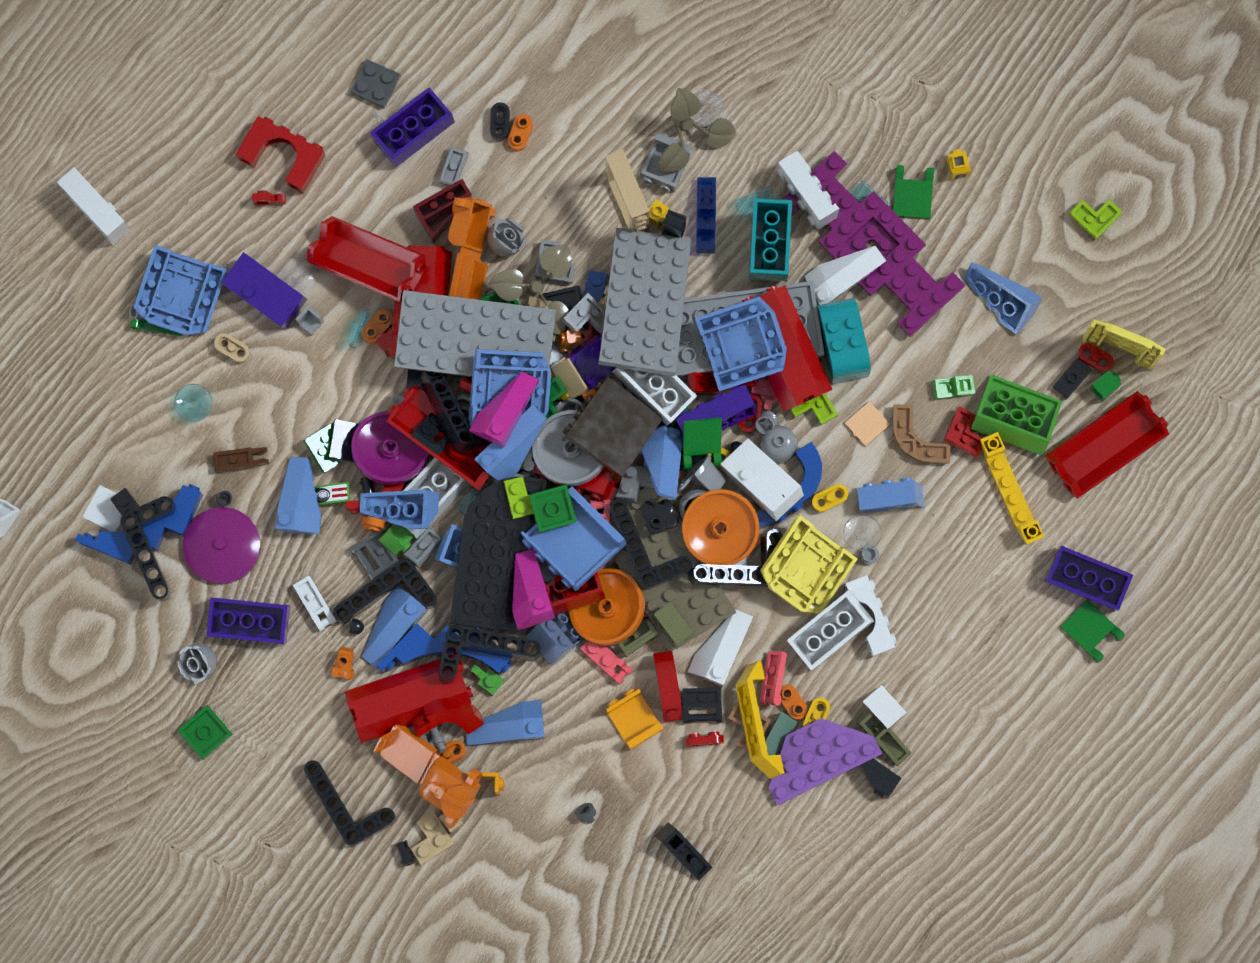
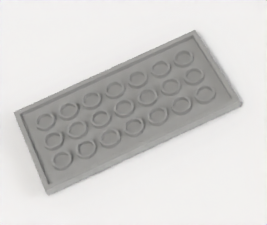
(645, 302)
(444, 331)
(692, 350)

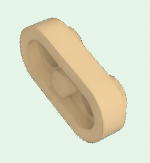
(232, 348)

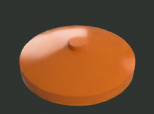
(720, 527)
(614, 617)

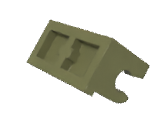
(672, 624)
(642, 636)

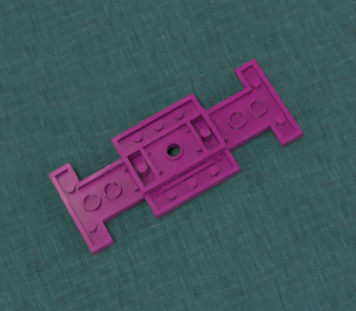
(901, 271)

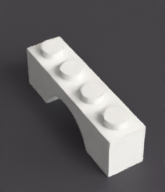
(880, 639)

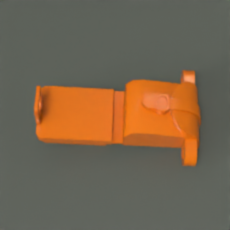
(469, 233)
(439, 779)

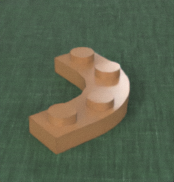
(911, 444)

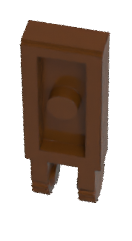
(238, 459)

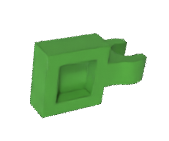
(489, 681)

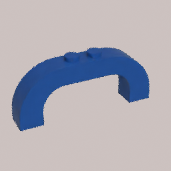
(812, 467)

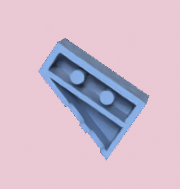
(890, 495)

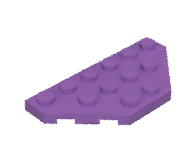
(818, 755)

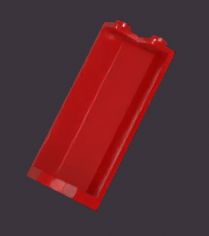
(366, 258)
(433, 281)
(802, 373)
(411, 414)
(1107, 444)
(401, 698)

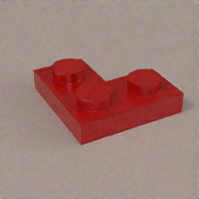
(959, 434)

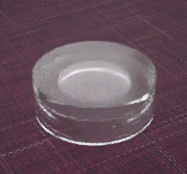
(379, 116)

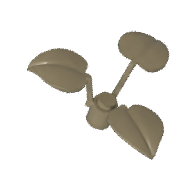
(683, 106)
(553, 259)

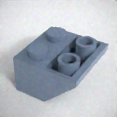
(556, 637)

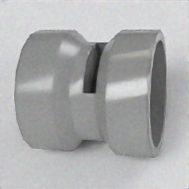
(764, 424)

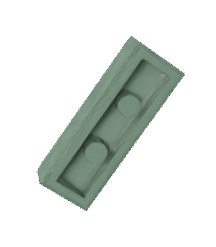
(781, 728)

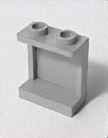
(651, 173)

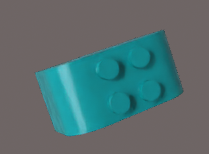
(770, 239)
(844, 341)

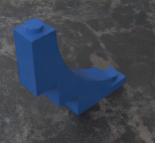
(116, 543)
(420, 644)

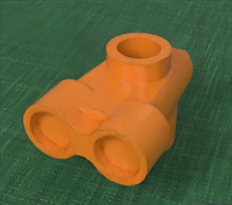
(569, 339)
(343, 667)

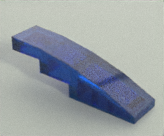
(706, 215)

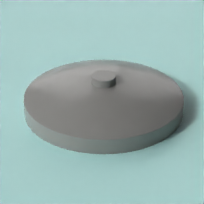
(562, 460)

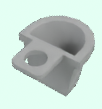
(703, 475)

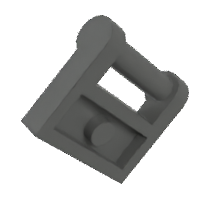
(379, 552)

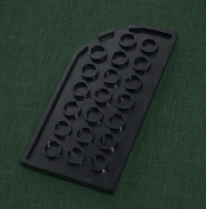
(488, 558)

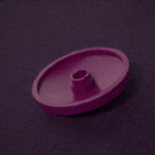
(385, 452)
(221, 545)

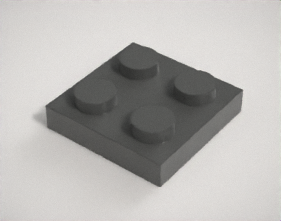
(375, 83)

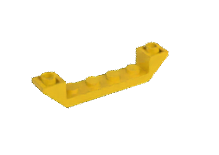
(1009, 489)
(769, 764)

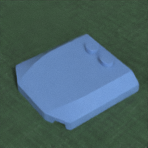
(179, 292)
(743, 342)
(498, 368)

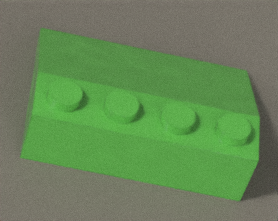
(1017, 414)

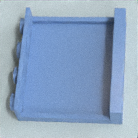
(576, 548)

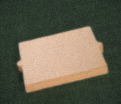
(867, 423)

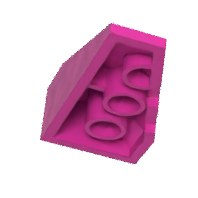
(504, 411)
(530, 594)

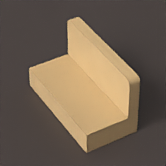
(569, 376)

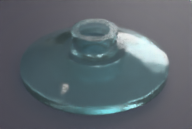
(186, 396)

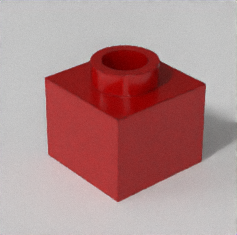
(384, 341)

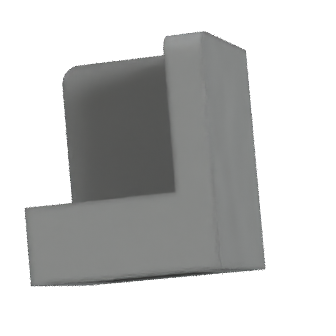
(309, 320)

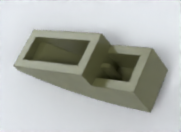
(886, 738)

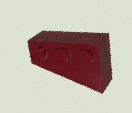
(436, 211)

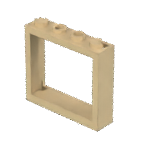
(627, 192)

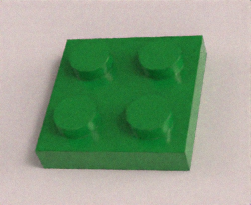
(552, 508)
(205, 732)

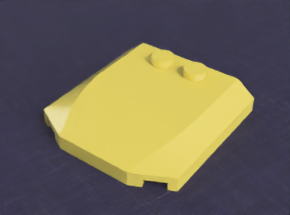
(1146, 350)
(806, 567)

